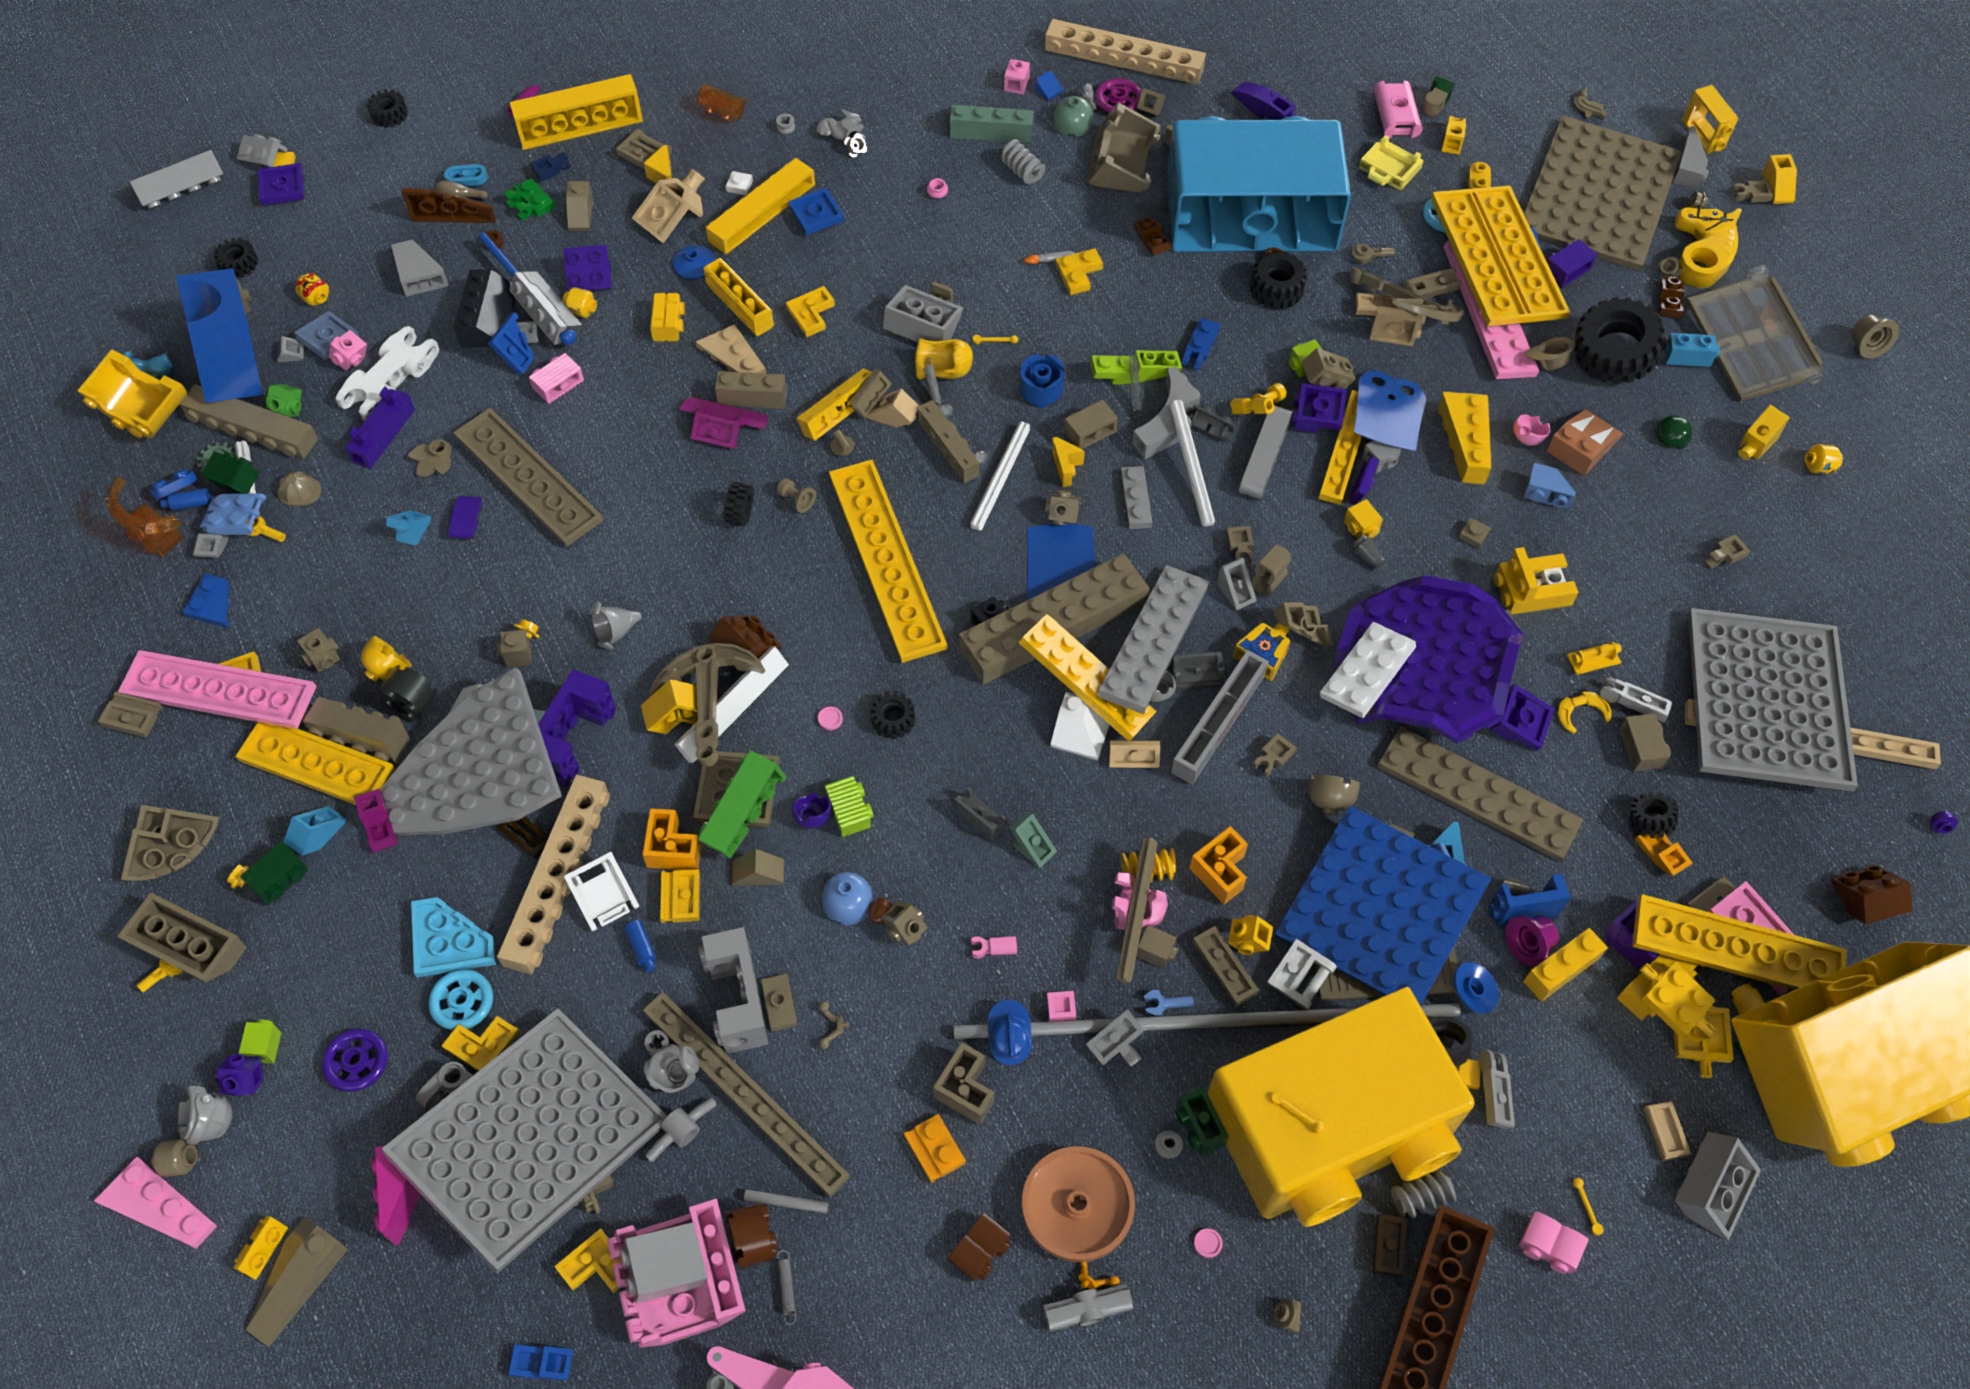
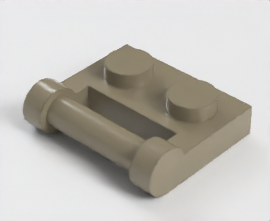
(637, 152)

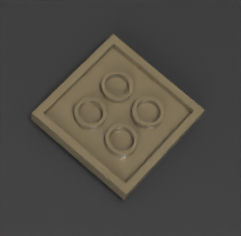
(713, 784)

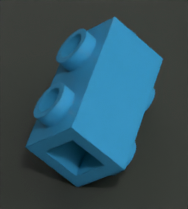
(1691, 349)

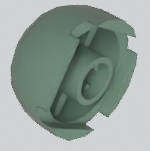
(1073, 116)

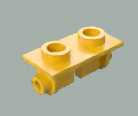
(1595, 658)
(265, 1240)

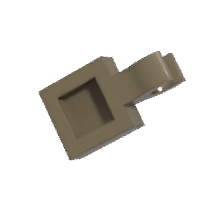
(1729, 549)

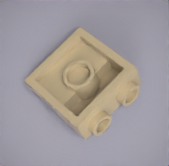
(1396, 326)

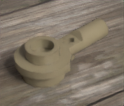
(1363, 253)

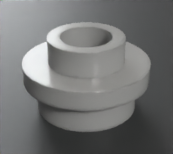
(1164, 1151)

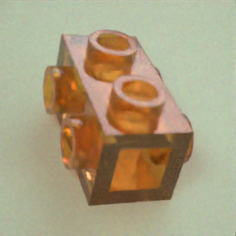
(722, 101)

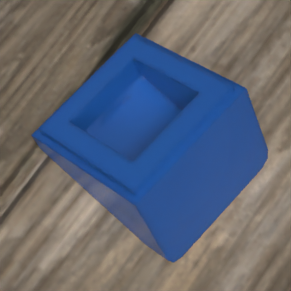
(1048, 85)

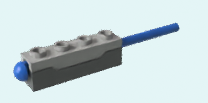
(539, 300)

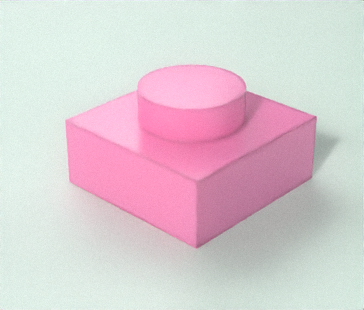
(1061, 1006)

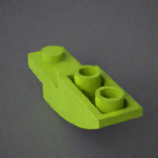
(1151, 366)

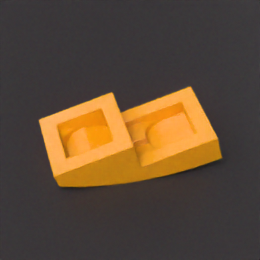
(1664, 854)

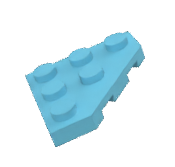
(447, 940)

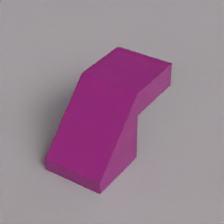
(375, 818)

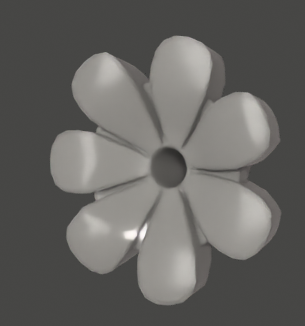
(1089, 95)

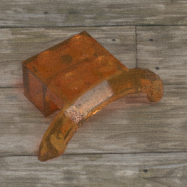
(153, 531)

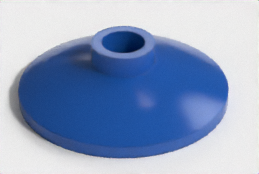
(691, 261)
(1476, 987)

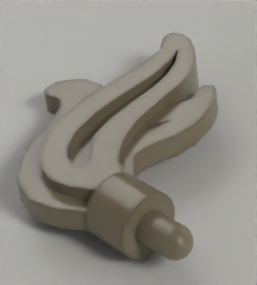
(1589, 107)

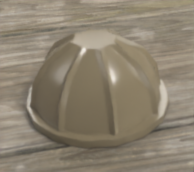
(298, 489)

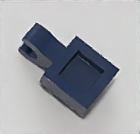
(548, 167)

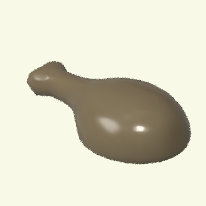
(460, 190)

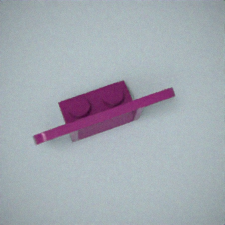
(720, 422)

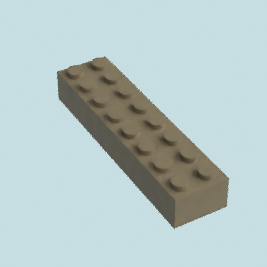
(1075, 605)

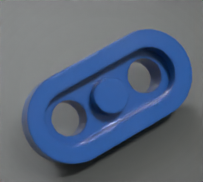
(181, 479)

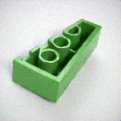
(741, 803)

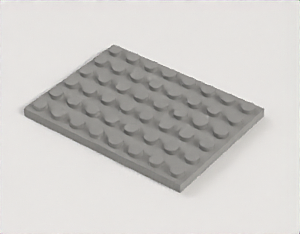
(1770, 700)
(525, 1139)

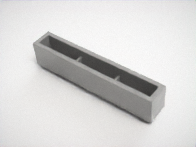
(1219, 717)

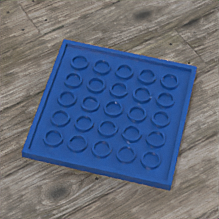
(1383, 906)

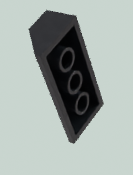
(483, 308)

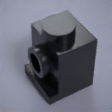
(987, 610)

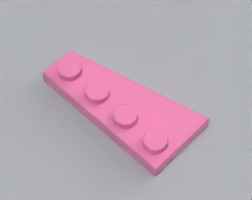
(156, 1204)

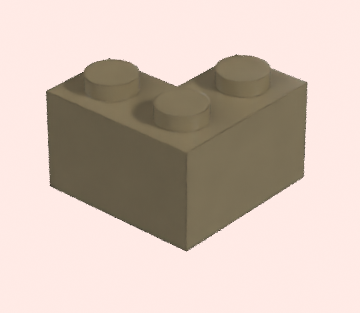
(959, 1087)

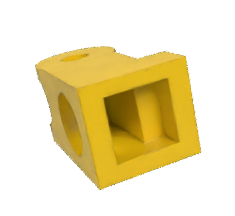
(1454, 135)

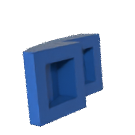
(540, 1363)

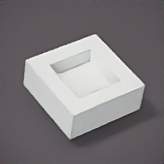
(739, 183)

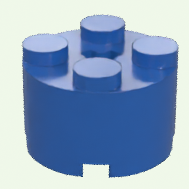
(1041, 379)

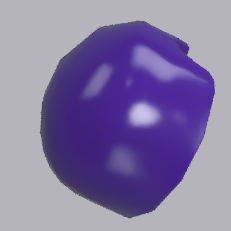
(811, 810)

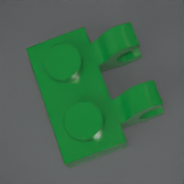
(529, 199)

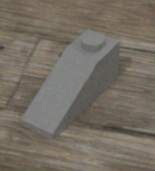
(1692, 163)

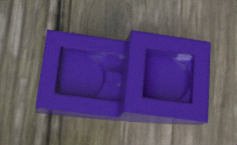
(464, 517)

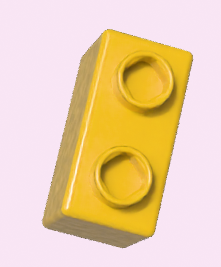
(1865, 1051)
(1373, 1083)

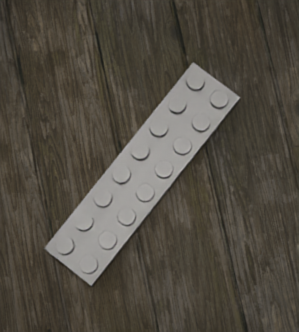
(1153, 640)

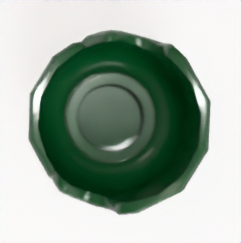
(1674, 431)

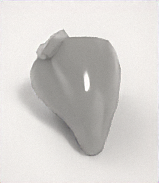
(611, 623)

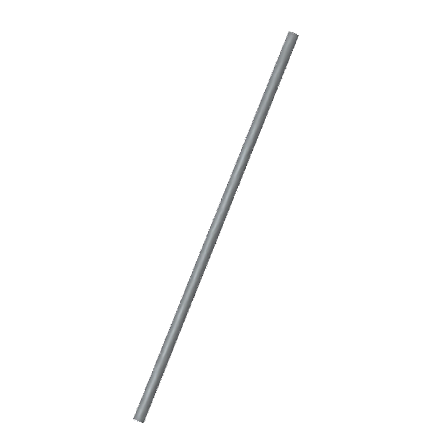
(1197, 1021)

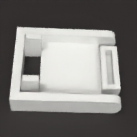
(603, 895)

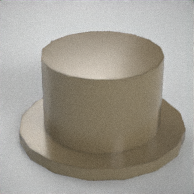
(1874, 335)

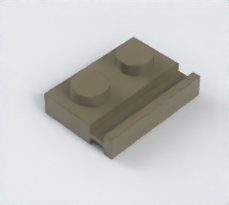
(130, 714)

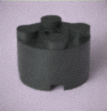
(407, 693)

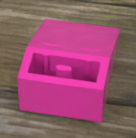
(394, 1197)

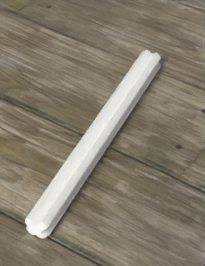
(1192, 463)
(1000, 476)

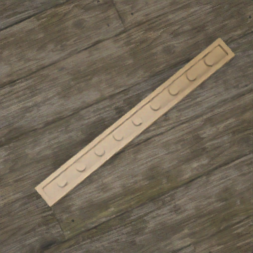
(1875, 745)

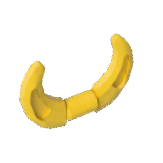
(1589, 698)

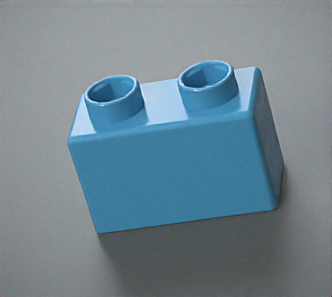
(1257, 185)

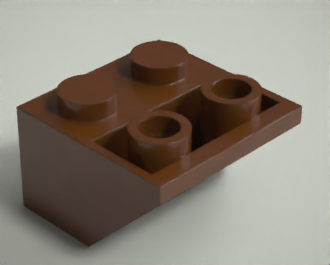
(744, 632)
(1873, 894)

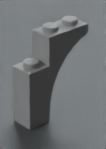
(1161, 430)

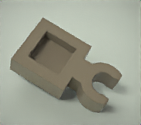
(1754, 190)
(1241, 542)
(1275, 752)

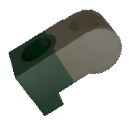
(1438, 96)

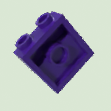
(1319, 408)
(1524, 718)

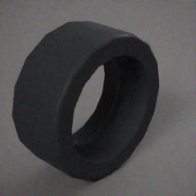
(1456, 1030)

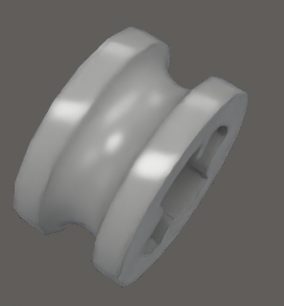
(785, 128)
(656, 1034)

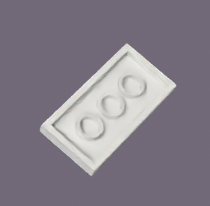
(1368, 669)

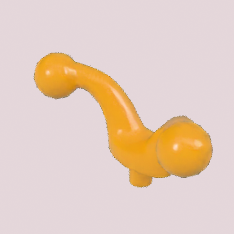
(1090, 1283)

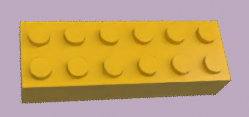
(576, 111)

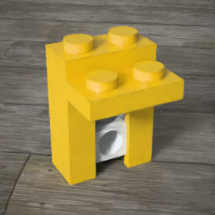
(1528, 586)

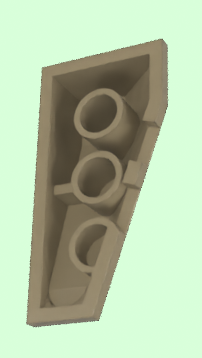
(298, 1271)

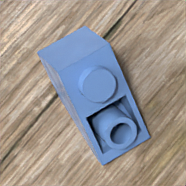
(1549, 487)

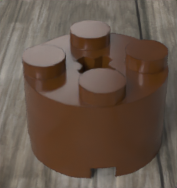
(750, 1235)

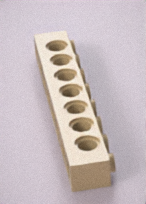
(1125, 51)
(526, 958)

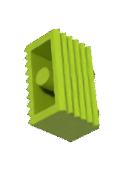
(849, 806)

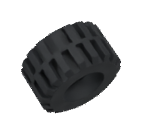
(1280, 293)

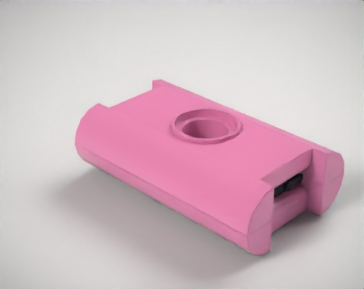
(1397, 109)

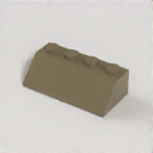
(182, 939)

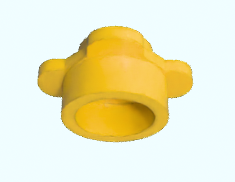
(530, 628)

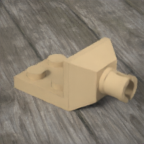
(668, 204)

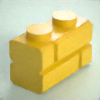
(666, 317)

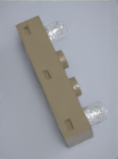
(949, 442)

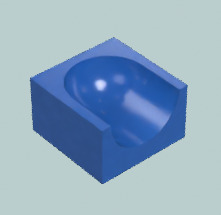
(219, 335)

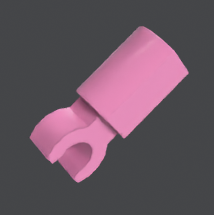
(994, 946)

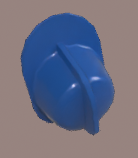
(1009, 1032)

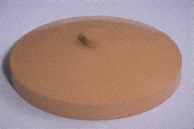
(1078, 1204)

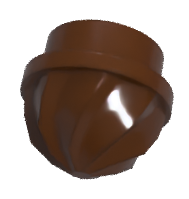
(877, 909)

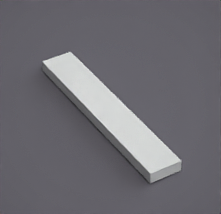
(737, 699)

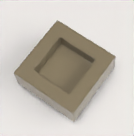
(1474, 533)

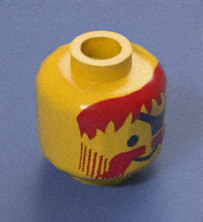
(311, 289)

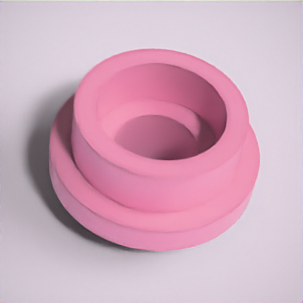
(937, 188)

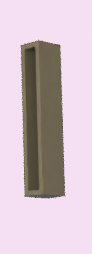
(251, 423)

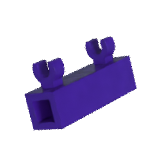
(379, 428)

